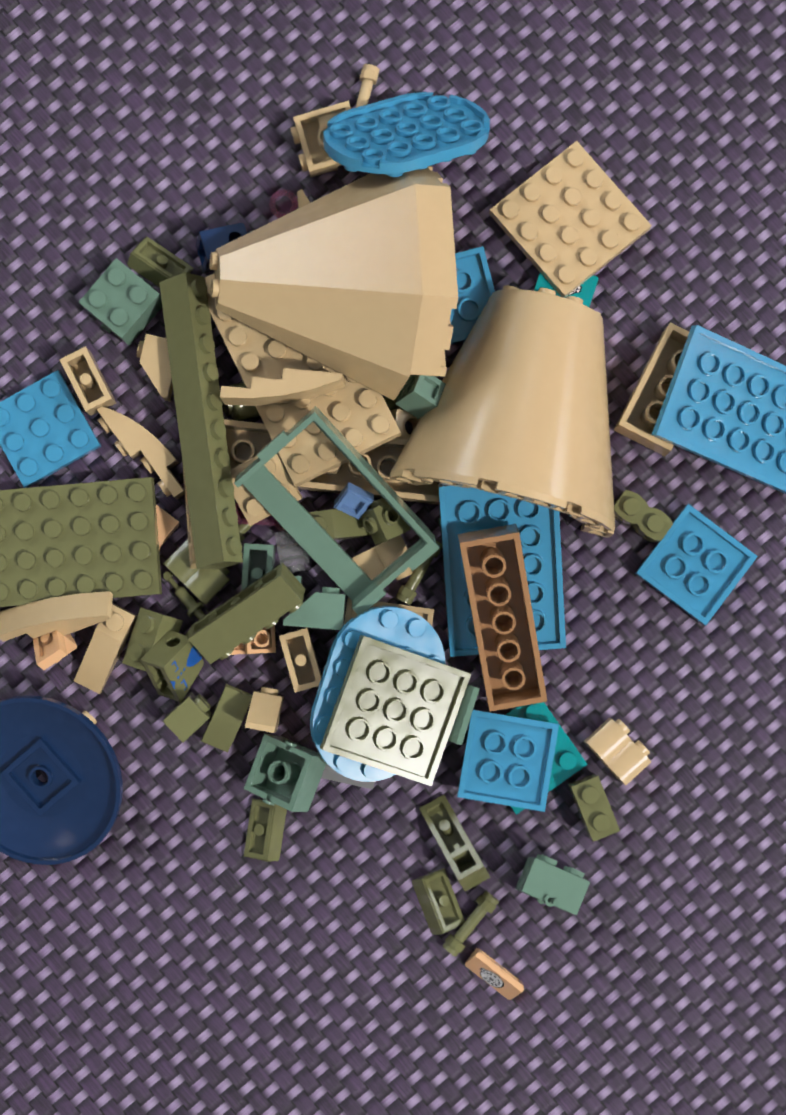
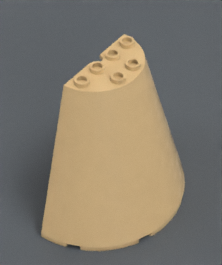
(524, 410)

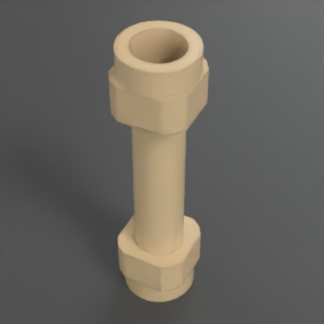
(368, 77)

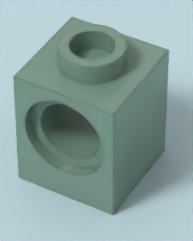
(420, 394)

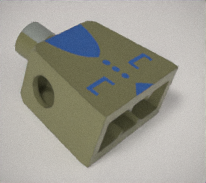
(173, 665)

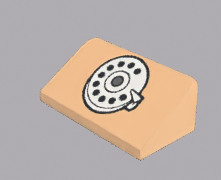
(494, 974)

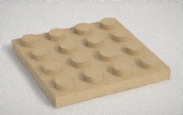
(570, 219)

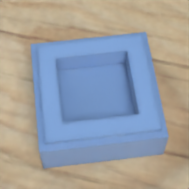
(353, 500)

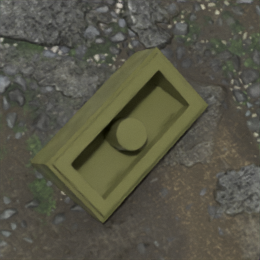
(156, 262)
(265, 831)
(438, 902)

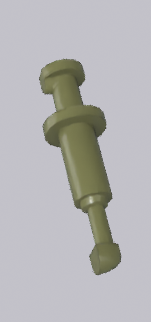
(185, 597)

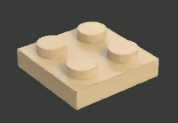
(249, 505)

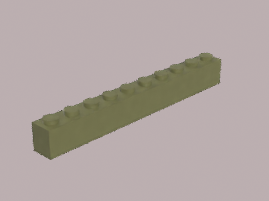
(200, 422)

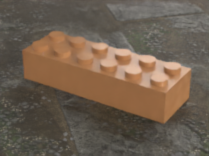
(502, 617)

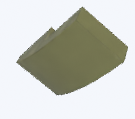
(227, 718)

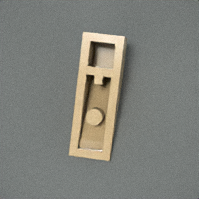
(105, 649)

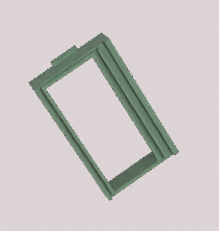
(312, 535)

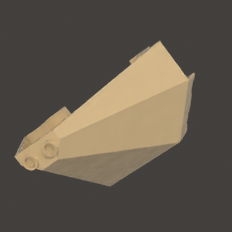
(353, 279)

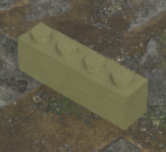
(246, 614)

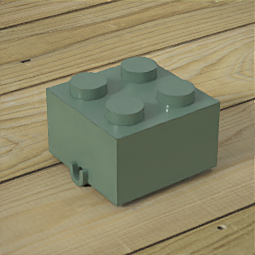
(122, 302)
(285, 773)
(553, 885)

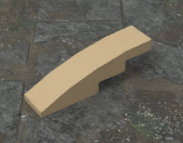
(294, 386)
(59, 613)

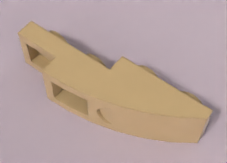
(137, 440)

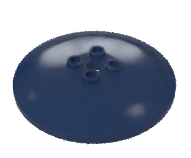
(84, 786)

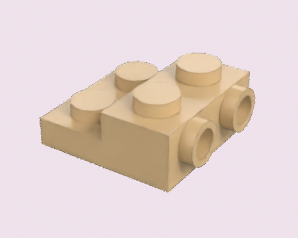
(309, 132)

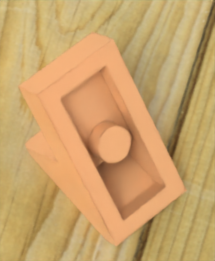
(52, 648)

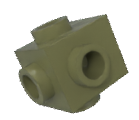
(383, 522)

